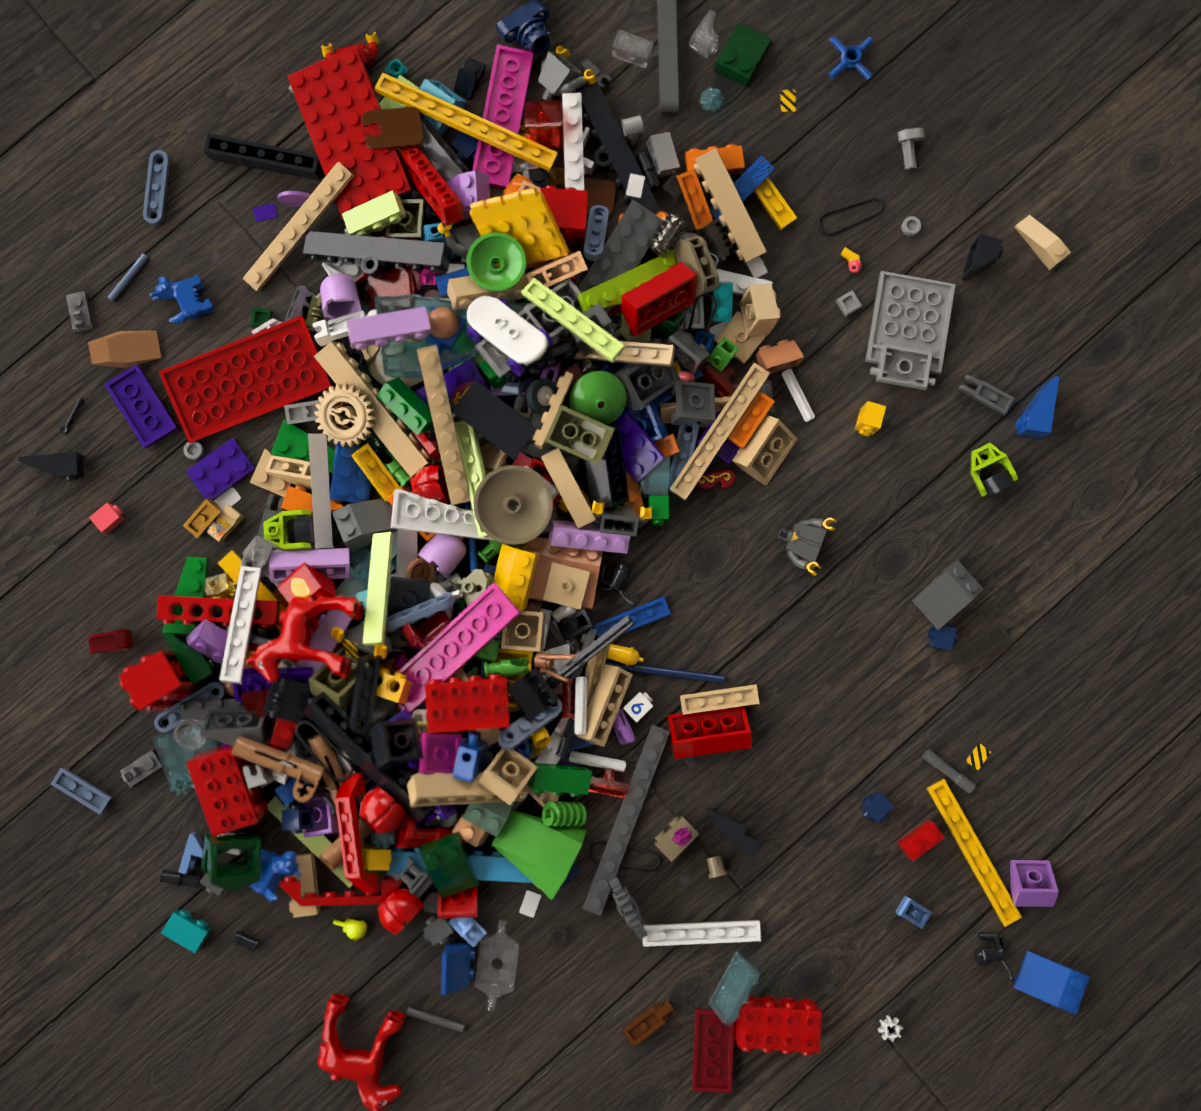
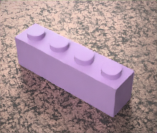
(388, 327)
(588, 537)
(329, 562)
(321, 638)

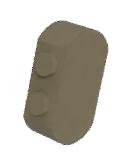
(696, 256)

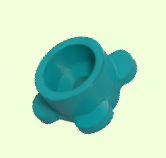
(396, 64)

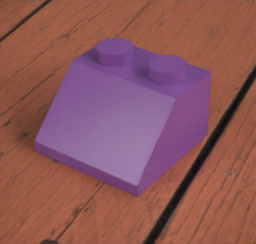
(208, 640)
(323, 820)
(1032, 883)

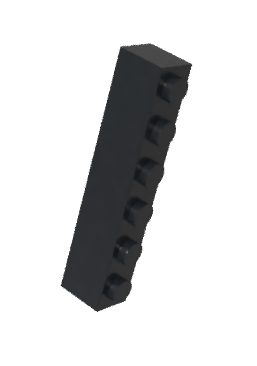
(263, 156)

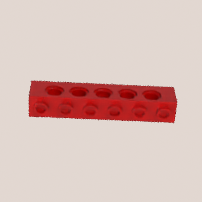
(431, 185)
(167, 605)

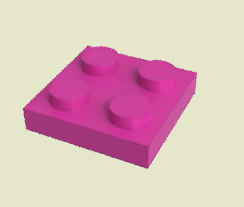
(439, 752)

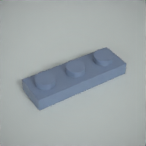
(81, 790)

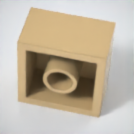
(759, 310)
(525, 632)
(507, 775)

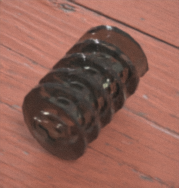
(666, 234)
(715, 241)

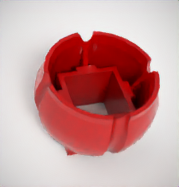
(431, 484)
(380, 812)
(398, 909)

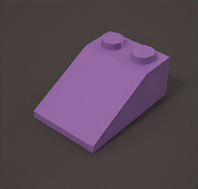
(470, 188)

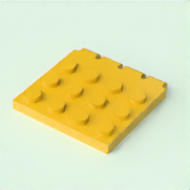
(526, 220)

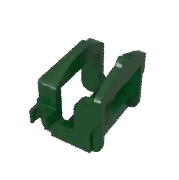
(232, 875)

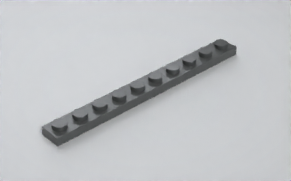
(626, 820)

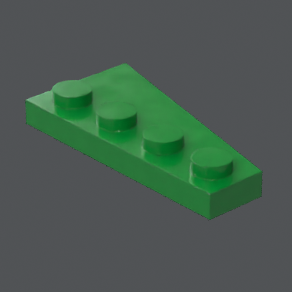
(294, 444)
(190, 585)

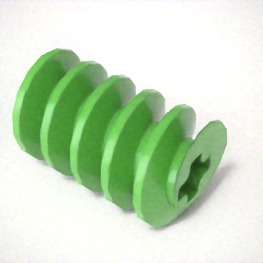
(564, 814)

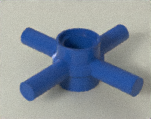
(852, 51)

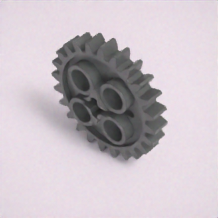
(628, 908)

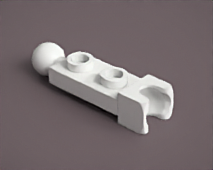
(335, 328)

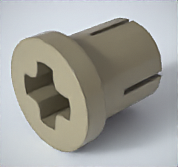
(716, 867)

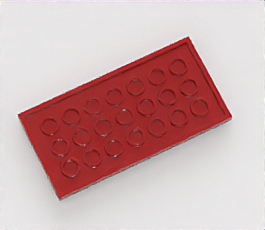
(332, 103)
(245, 379)

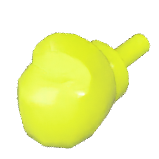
(354, 928)

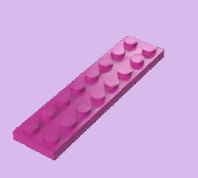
(503, 108)
(457, 643)

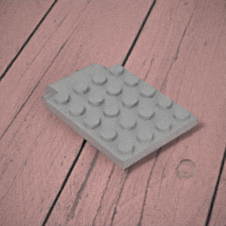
(909, 329)

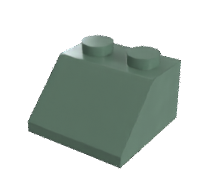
(488, 816)

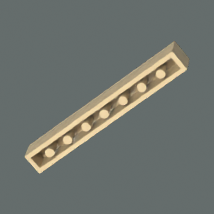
(443, 424)
(387, 426)

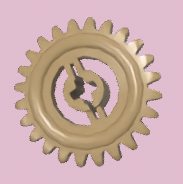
(358, 414)

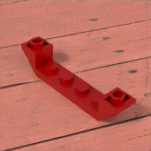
(350, 836)
(293, 889)

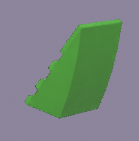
(539, 850)

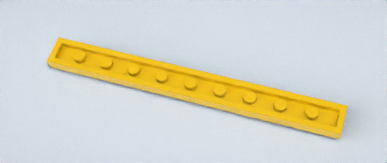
(465, 121)

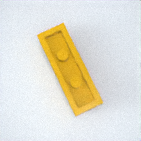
(775, 204)
(375, 471)

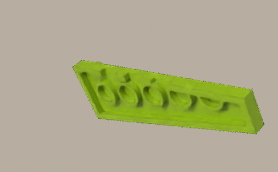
(610, 292)

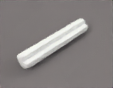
(798, 395)
(580, 705)
(597, 761)

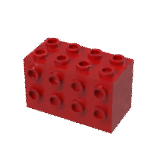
(570, 213)
(156, 682)
(466, 704)
(224, 790)
(779, 1025)

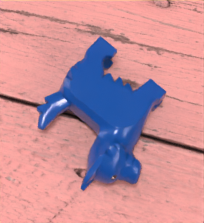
(187, 296)
(272, 871)

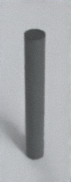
(435, 1019)

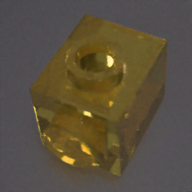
(220, 587)

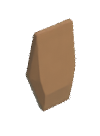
(125, 349)

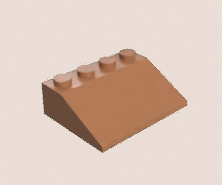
(574, 557)

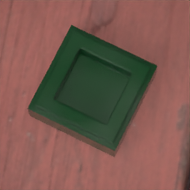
(260, 316)

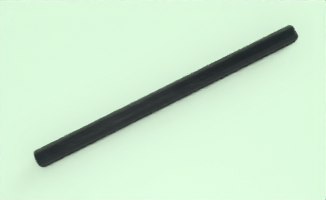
(586, 655)

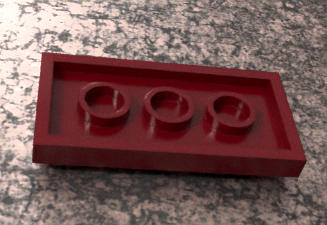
(712, 1053)

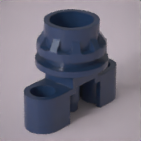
(528, 27)

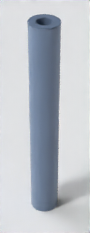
(128, 277)

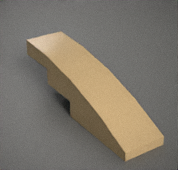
(568, 488)

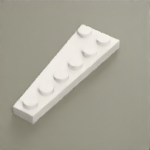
(430, 516)

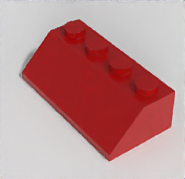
(659, 298)
(709, 732)

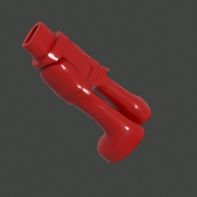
(413, 836)

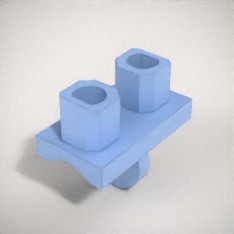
(468, 929)

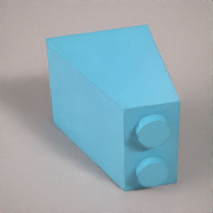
(440, 91)

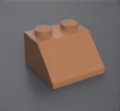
(779, 357)

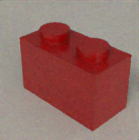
(920, 840)

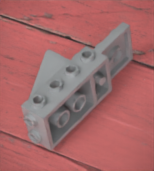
(539, 319)

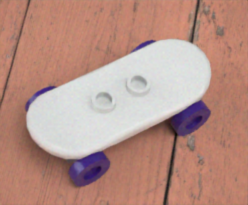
(507, 331)

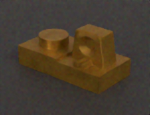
(203, 517)

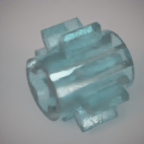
(711, 99)
(175, 783)
(383, 840)

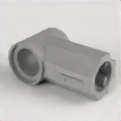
(632, 129)

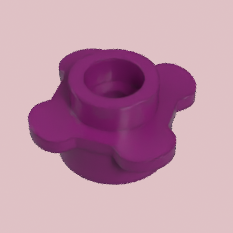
(682, 836)

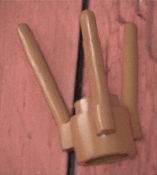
(545, 661)

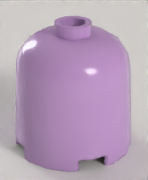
(339, 296)
(444, 552)

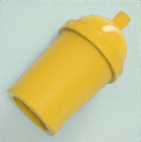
(624, 655)

